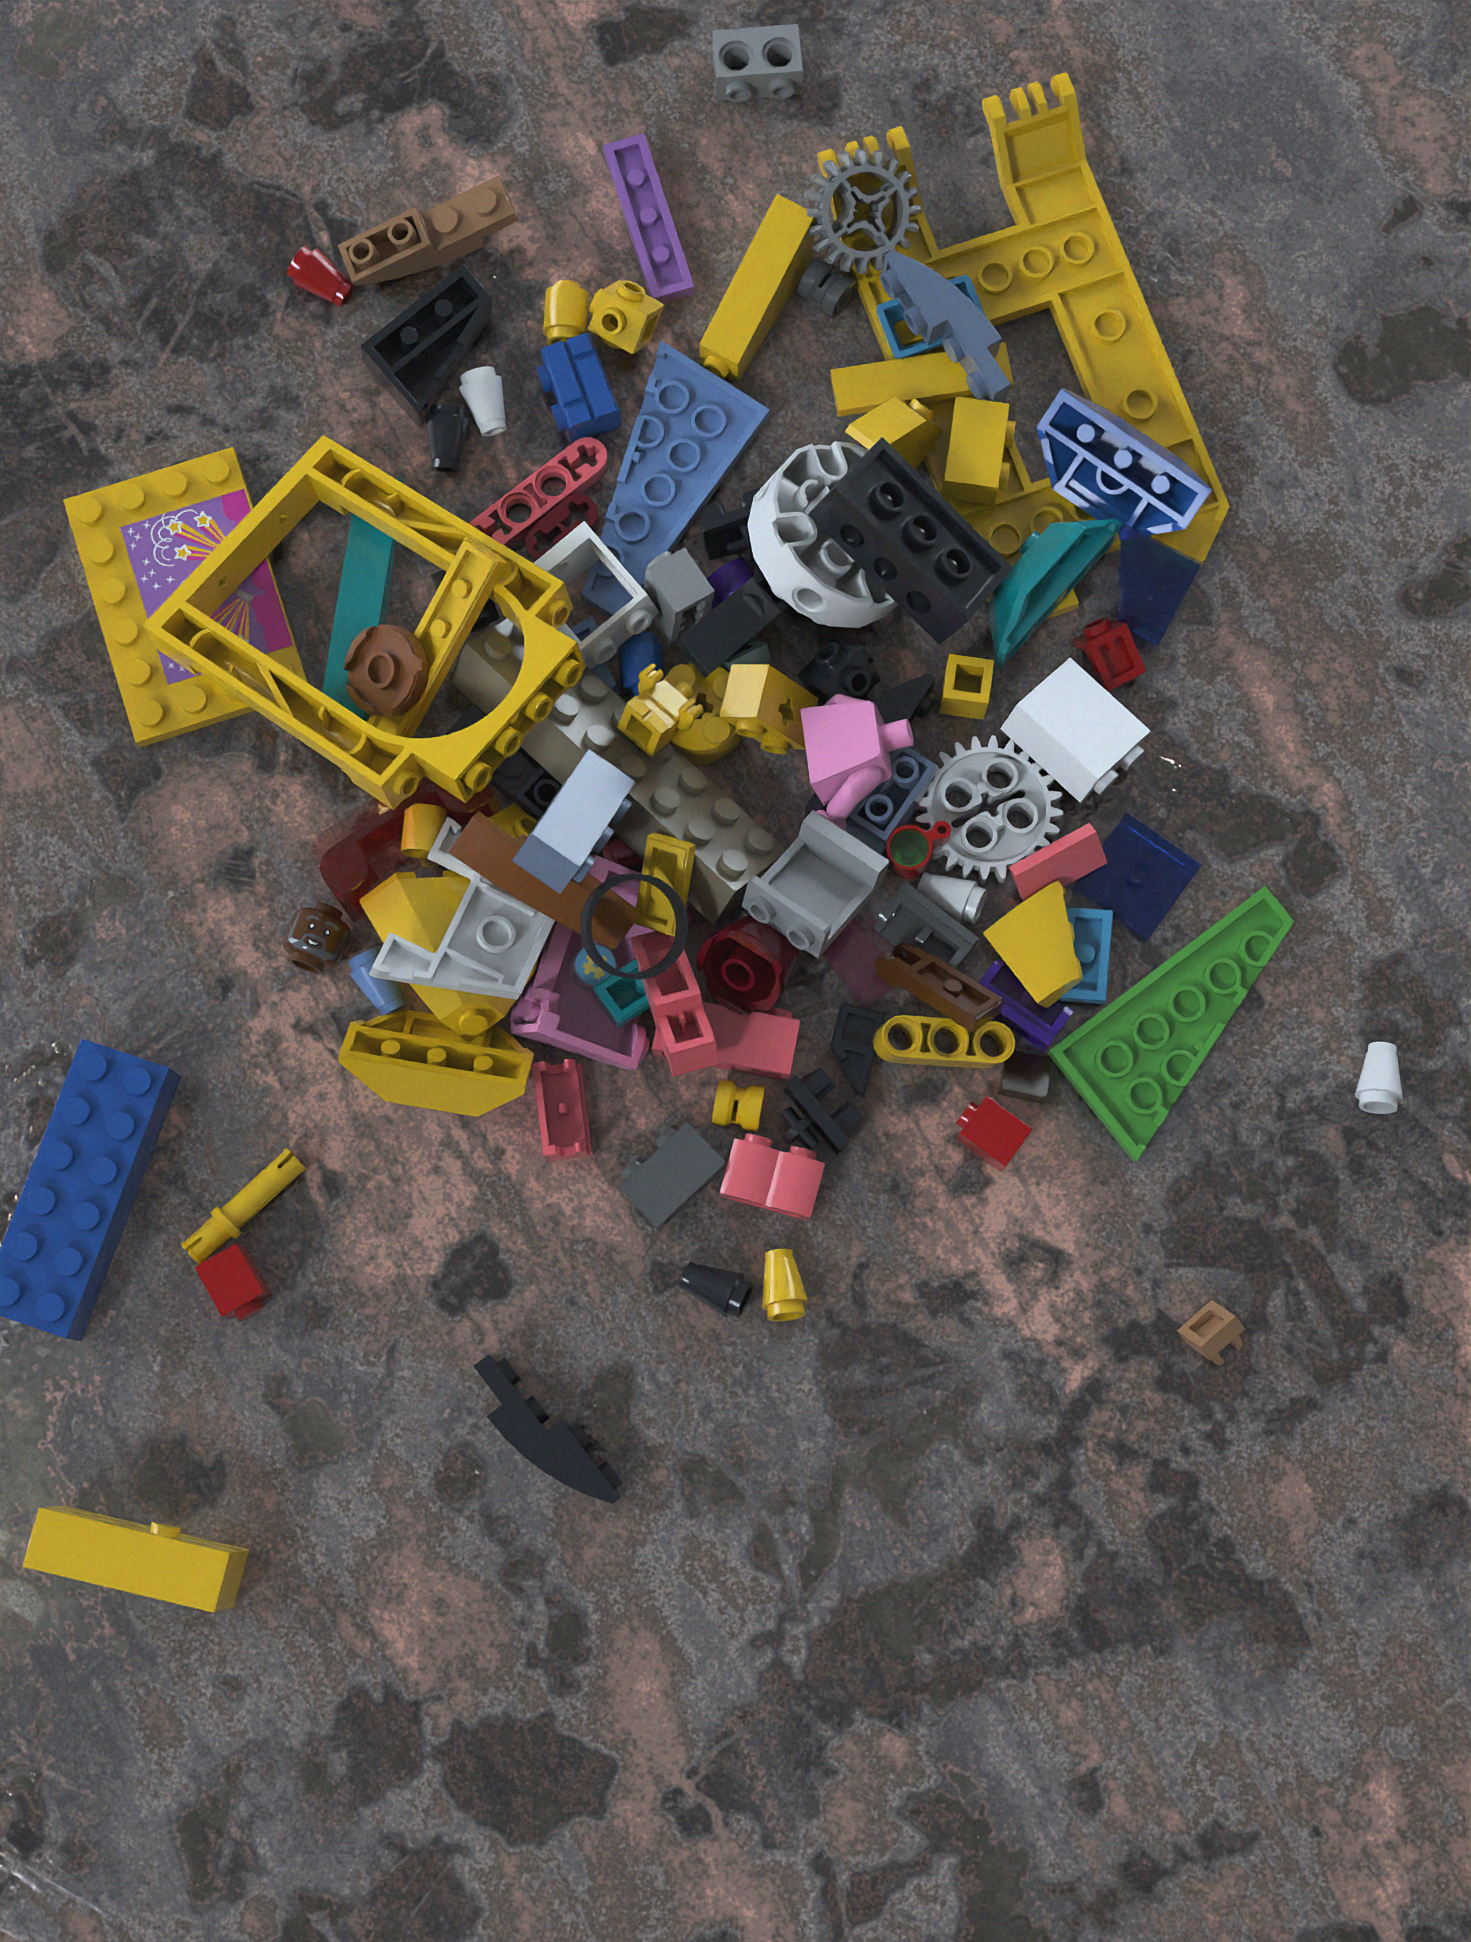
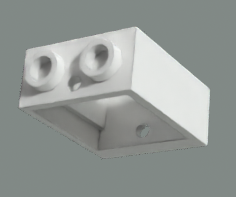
(573, 557)

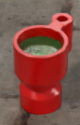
(911, 848)

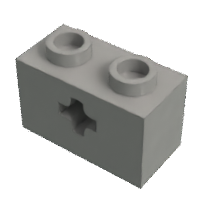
(678, 593)

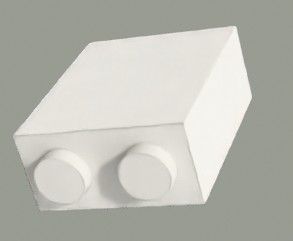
(1076, 731)

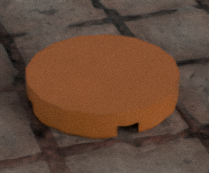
(385, 670)

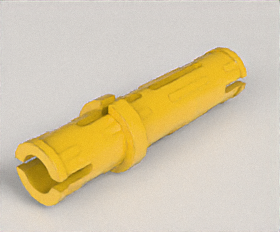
(242, 1207)

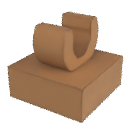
(1212, 1331)

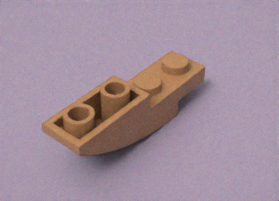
(430, 238)

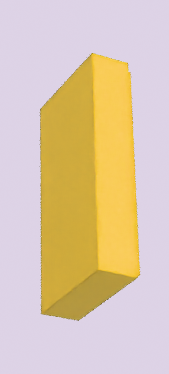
(672, 863)

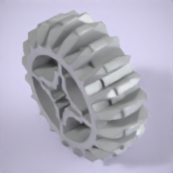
(849, 196)

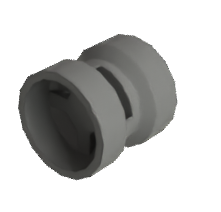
(827, 287)

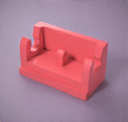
(562, 1110)

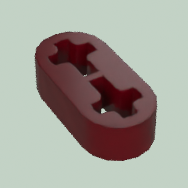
(557, 521)

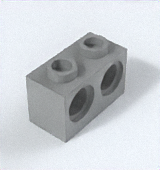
(756, 52)

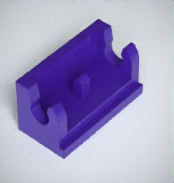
(1020, 1011)

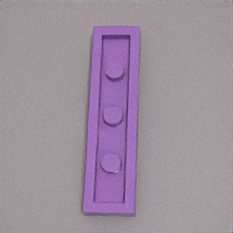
(648, 219)

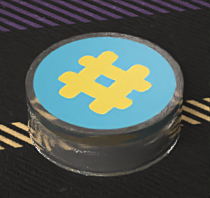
(585, 971)

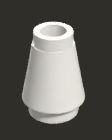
(484, 398)
(955, 896)
(1379, 1081)

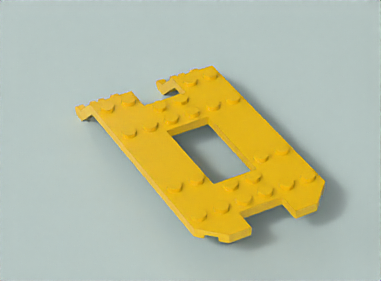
(1058, 259)

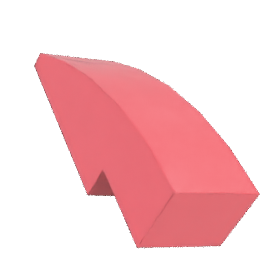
(676, 1006)

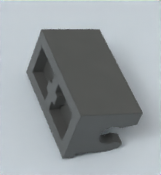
(924, 925)

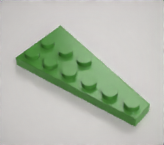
(1154, 1037)

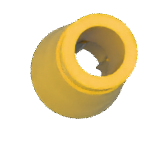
(782, 1287)

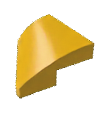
(1039, 945)

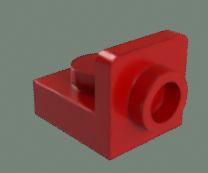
(1110, 652)

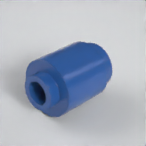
(635, 656)

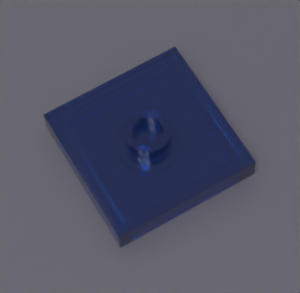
(1141, 876)

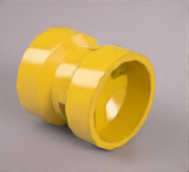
(748, 1109)

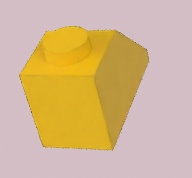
(902, 425)

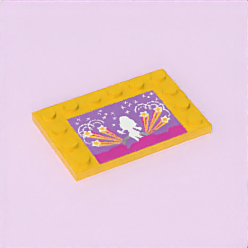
(136, 550)

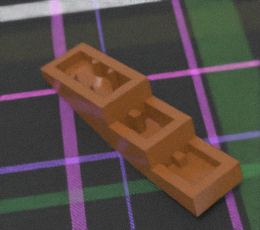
(490, 853)

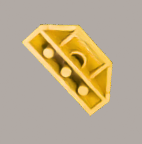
(427, 1065)

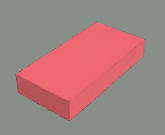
(1061, 861)

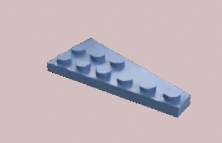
(675, 460)

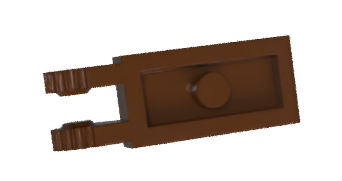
(939, 985)

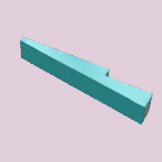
(360, 601)

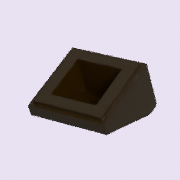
(1025, 1077)

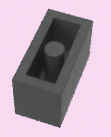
(671, 1174)

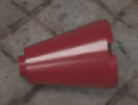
(747, 965)

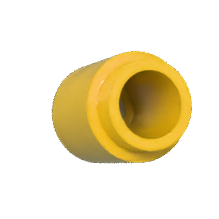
(565, 311)

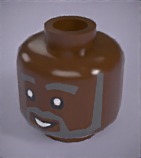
(316, 938)

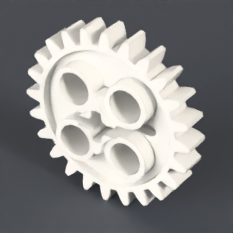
(968, 774)

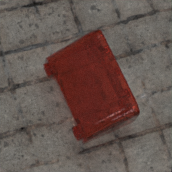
(348, 845)

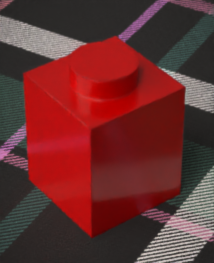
(991, 1132)
(234, 1283)

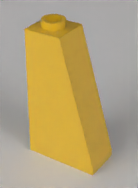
(758, 289)

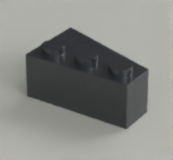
(428, 342)

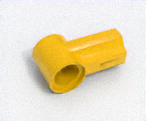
(420, 831)

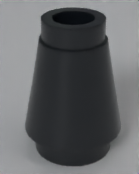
(446, 436)
(718, 1288)

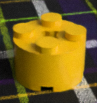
(711, 735)

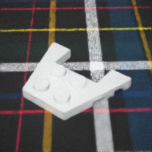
(486, 945)

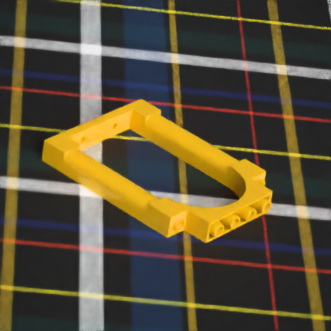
(375, 760)

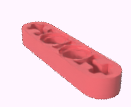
(530, 491)

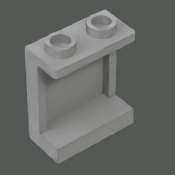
(816, 885)

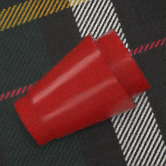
(319, 276)

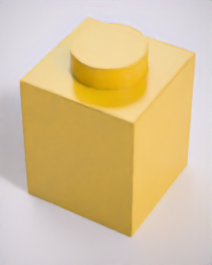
(966, 686)

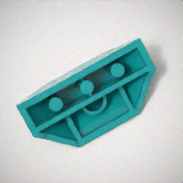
(1043, 578)

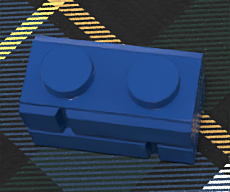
(580, 388)

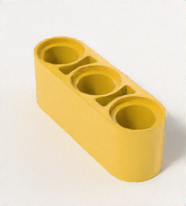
(922, 1048)

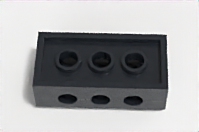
(911, 541)

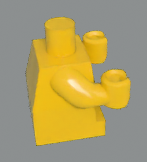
(658, 711)

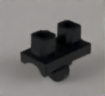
(727, 531)
(833, 1128)

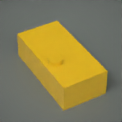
(136, 1558)

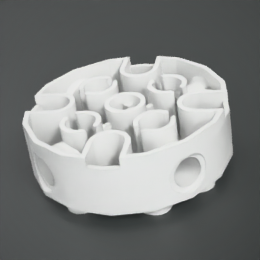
(798, 555)

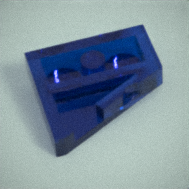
(1151, 583)

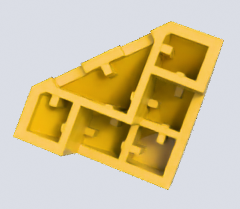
(422, 914)

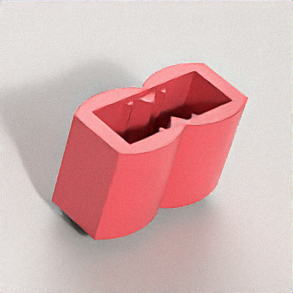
(772, 1177)

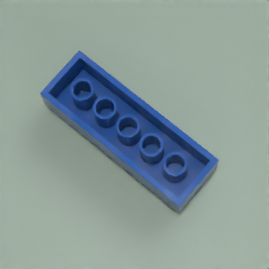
(82, 1188)

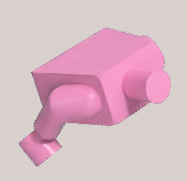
(849, 752)

